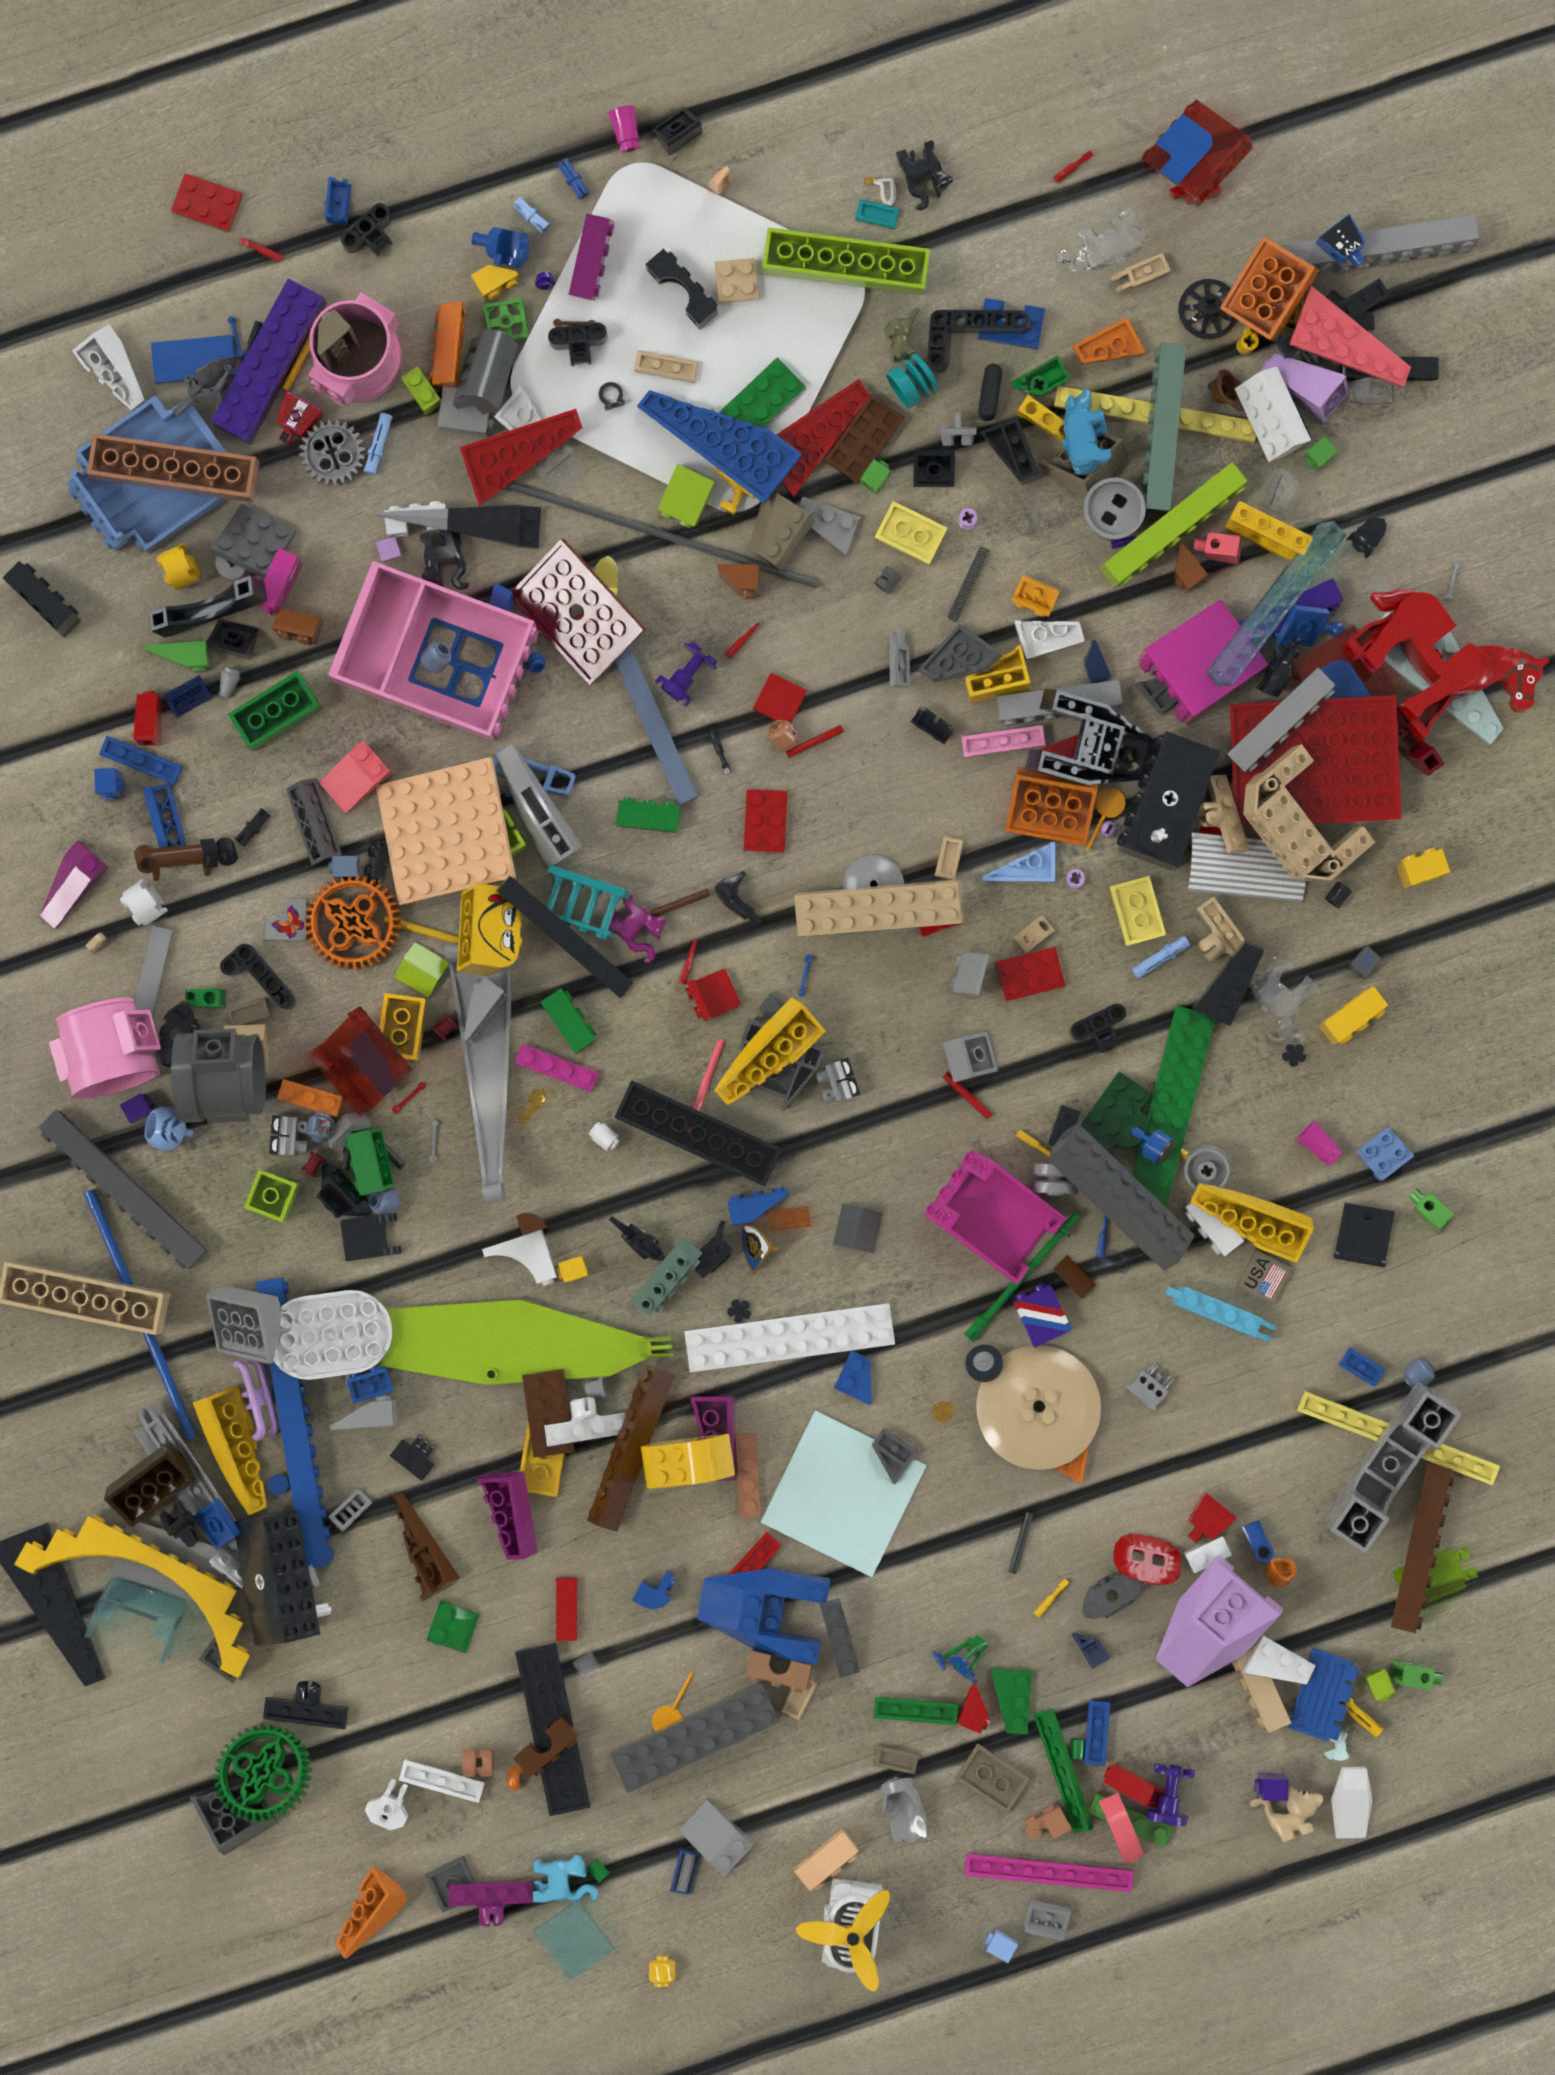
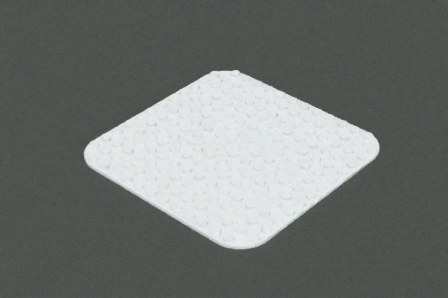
(792, 320)

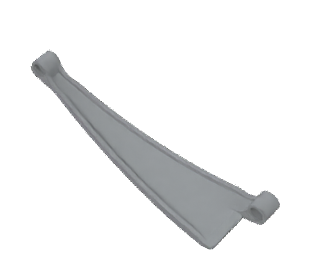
(486, 1073)

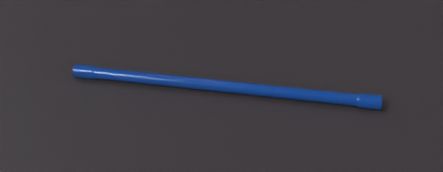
(185, 1422)

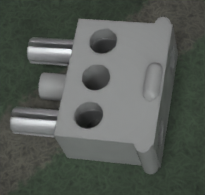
(1141, 1391)

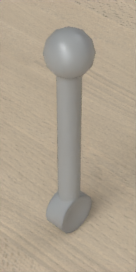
(1456, 565)
(432, 1158)

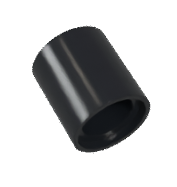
(1338, 894)

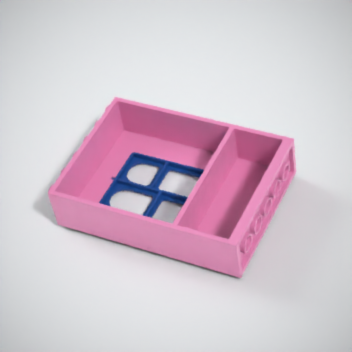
(392, 631)

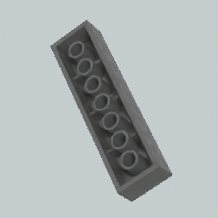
(1120, 1196)
(694, 1737)

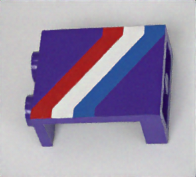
(1041, 1314)

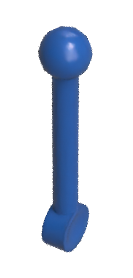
(239, 353)
(808, 959)

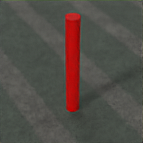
(814, 741)
(968, 1096)

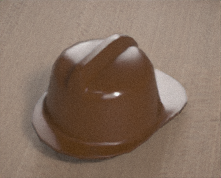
(1224, 391)

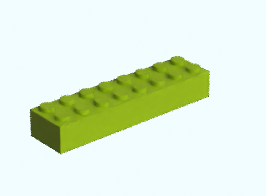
(845, 261)
(1176, 522)

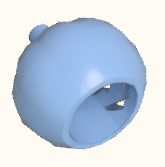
(164, 1129)

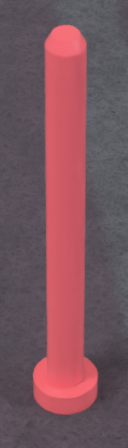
(708, 1076)

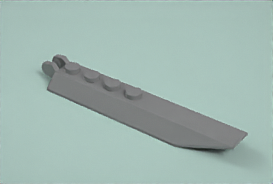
(198, 1493)

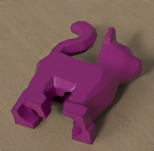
(632, 925)

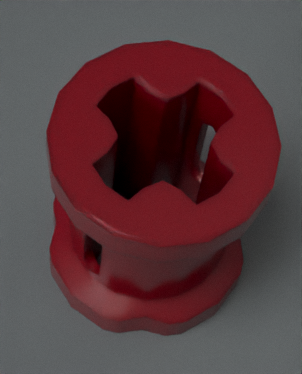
(445, 1026)
(313, 1164)

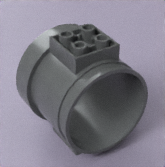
(218, 1076)

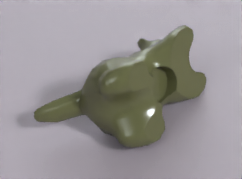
(899, 332)

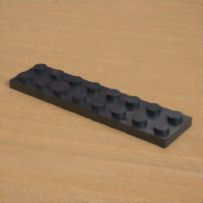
(545, 1703)

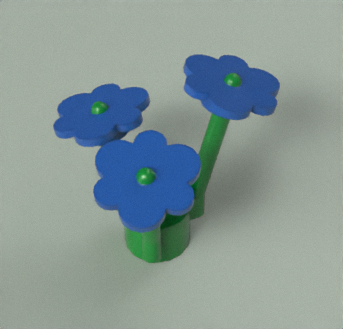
(975, 1648)

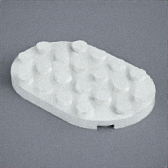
(332, 1334)

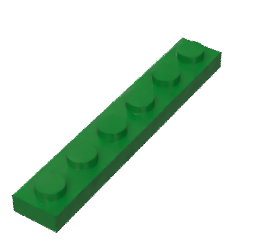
(1063, 1770)

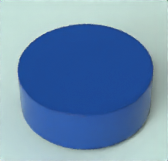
(278, 1484)

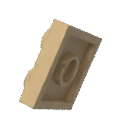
(736, 280)

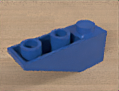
(748, 1209)

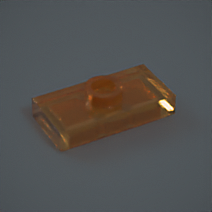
(789, 1218)

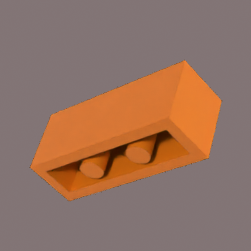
(311, 1098)

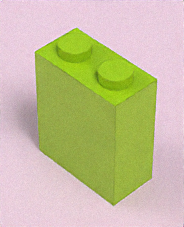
(686, 495)

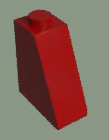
(148, 719)
(1133, 1785)

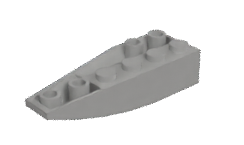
(536, 810)

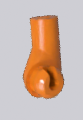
(514, 1777)

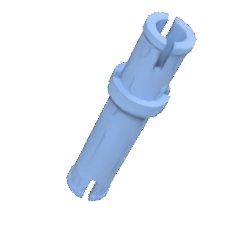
(375, 452)
(1168, 952)

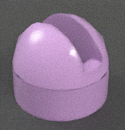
(1113, 831)

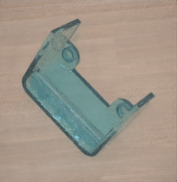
(144, 1601)

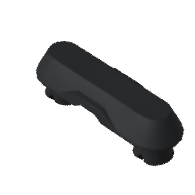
(990, 392)

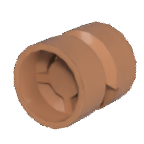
(470, 1763)

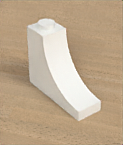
(531, 1252)

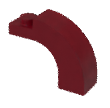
(1419, 754)

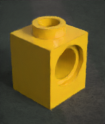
(572, 1269)

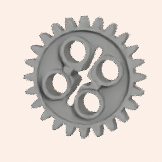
(349, 446)

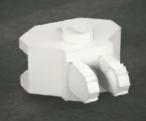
(389, 1806)

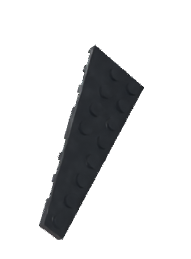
(53, 1603)

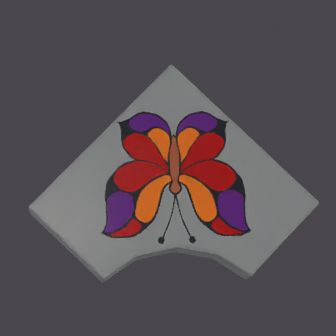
(289, 923)

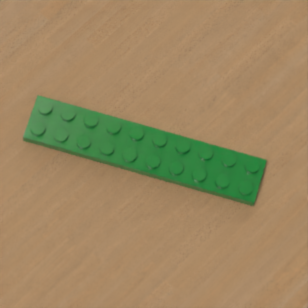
(1174, 1095)

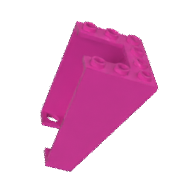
(1187, 654)
(993, 1214)

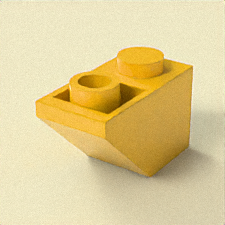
(493, 280)

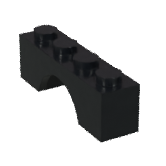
(665, 269)

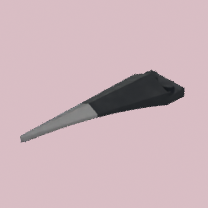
(502, 524)

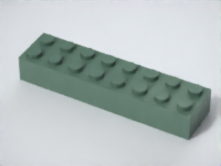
(1164, 426)

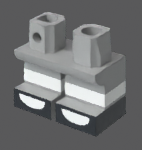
(836, 1072)
(287, 1145)

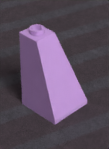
(1311, 386)

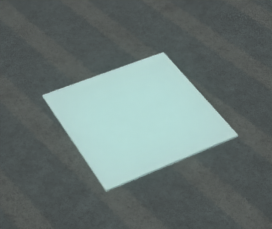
(840, 1495)

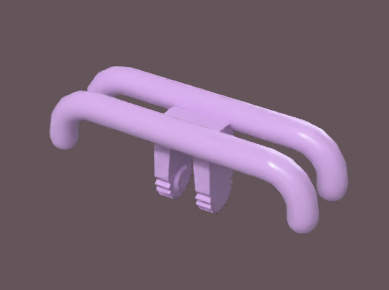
(258, 1397)

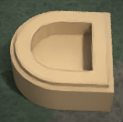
(96, 942)

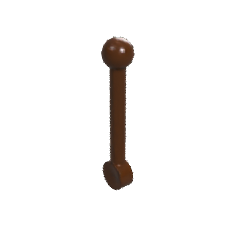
(557, 322)

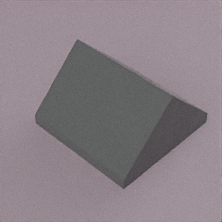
(857, 1228)

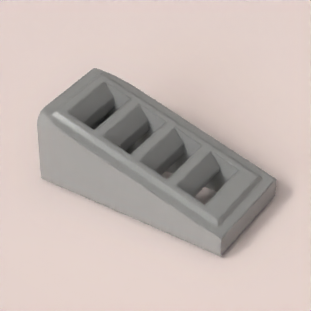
(332, 1517)

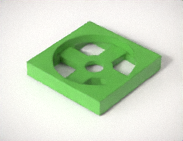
(515, 319)

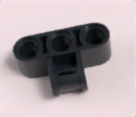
(375, 238)
(578, 349)
(1100, 1034)

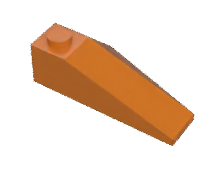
(376, 1905)

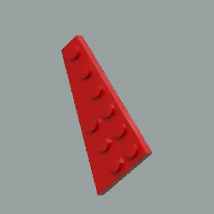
(819, 430)
(506, 456)

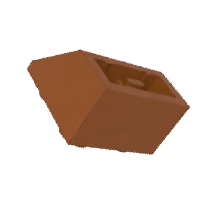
(297, 626)

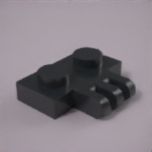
(414, 1457)

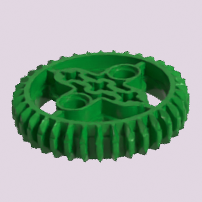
(266, 1782)

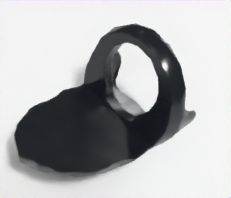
(1368, 535)

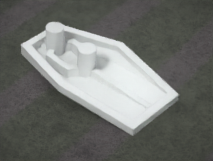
(1351, 1803)

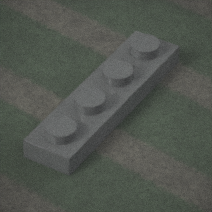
(839, 1637)

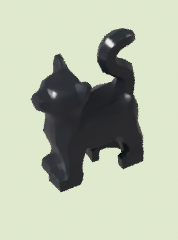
(923, 170)
(442, 555)
(1279, 668)

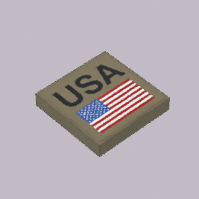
(1264, 1277)

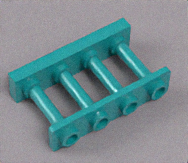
(597, 888)

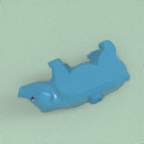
(1081, 430)

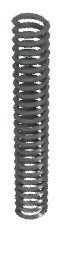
(963, 584)

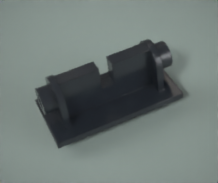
(939, 731)
(374, 869)

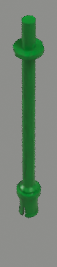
(983, 1320)

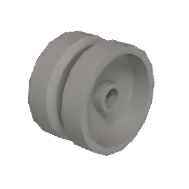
(1206, 1155)
(1055, 1181)

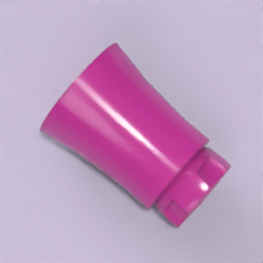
(625, 127)
(1319, 1143)

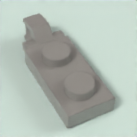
(899, 660)

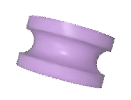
(1081, 880)

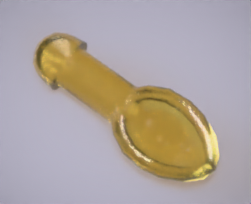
(535, 1101)

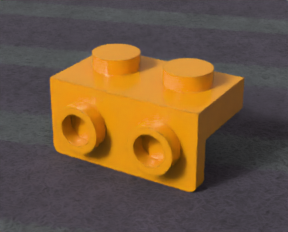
(1035, 596)

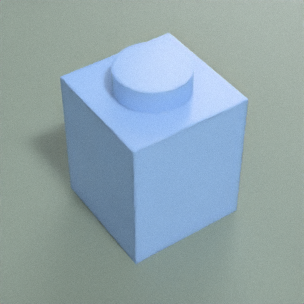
(1000, 1945)

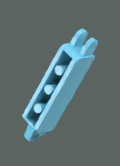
(1219, 1312)

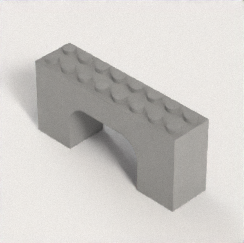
(1363, 1503)

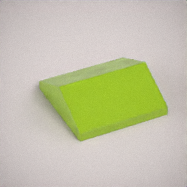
(421, 969)

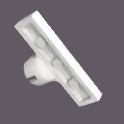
(584, 1424)

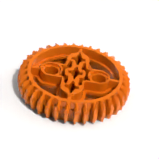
(330, 952)

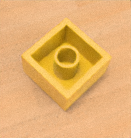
(1424, 868)

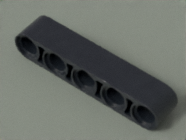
(1421, 370)

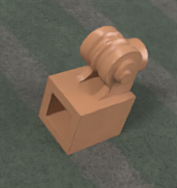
(1050, 1819)

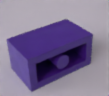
(1272, 1786)

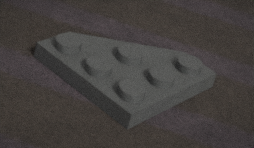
(960, 656)

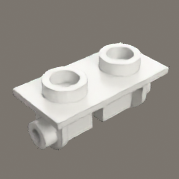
(227, 1564)

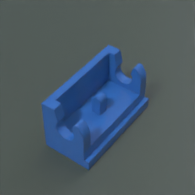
(337, 201)

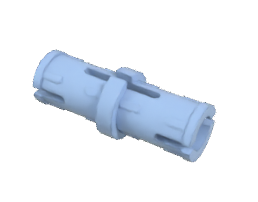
(531, 215)

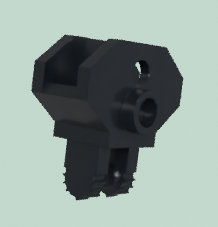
(180, 1526)

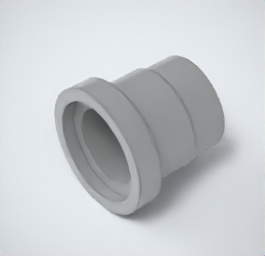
(597, 1388)

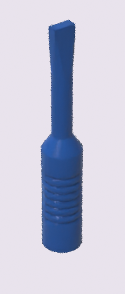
(1102, 1239)

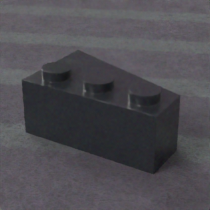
(1013, 449)

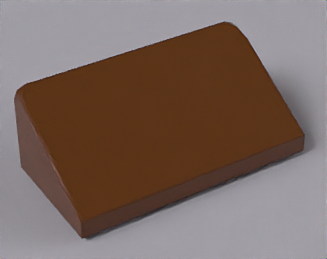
(1074, 1277)

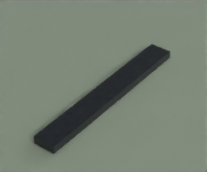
(564, 936)

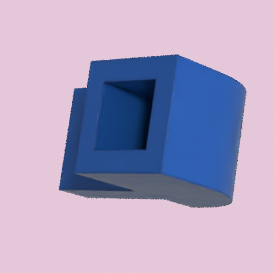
(653, 1597)

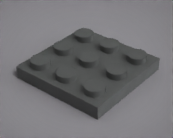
(252, 540)

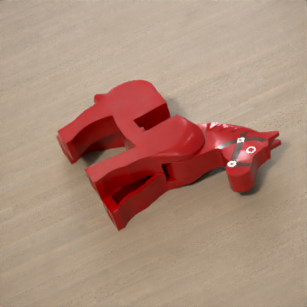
(1418, 623)

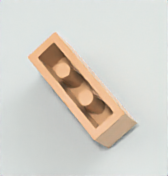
(826, 1860)

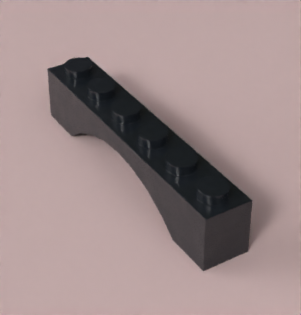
(238, 597)

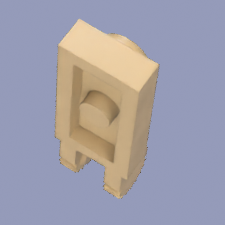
(1142, 272)

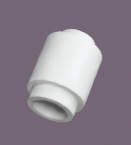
(604, 1136)

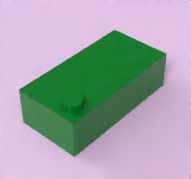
(275, 711)

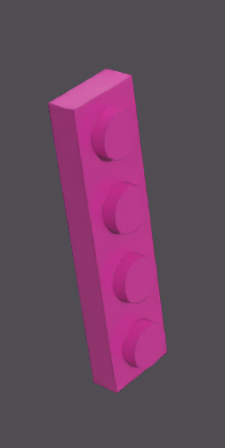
(556, 1068)

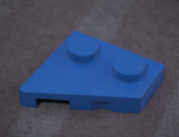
(856, 1378)

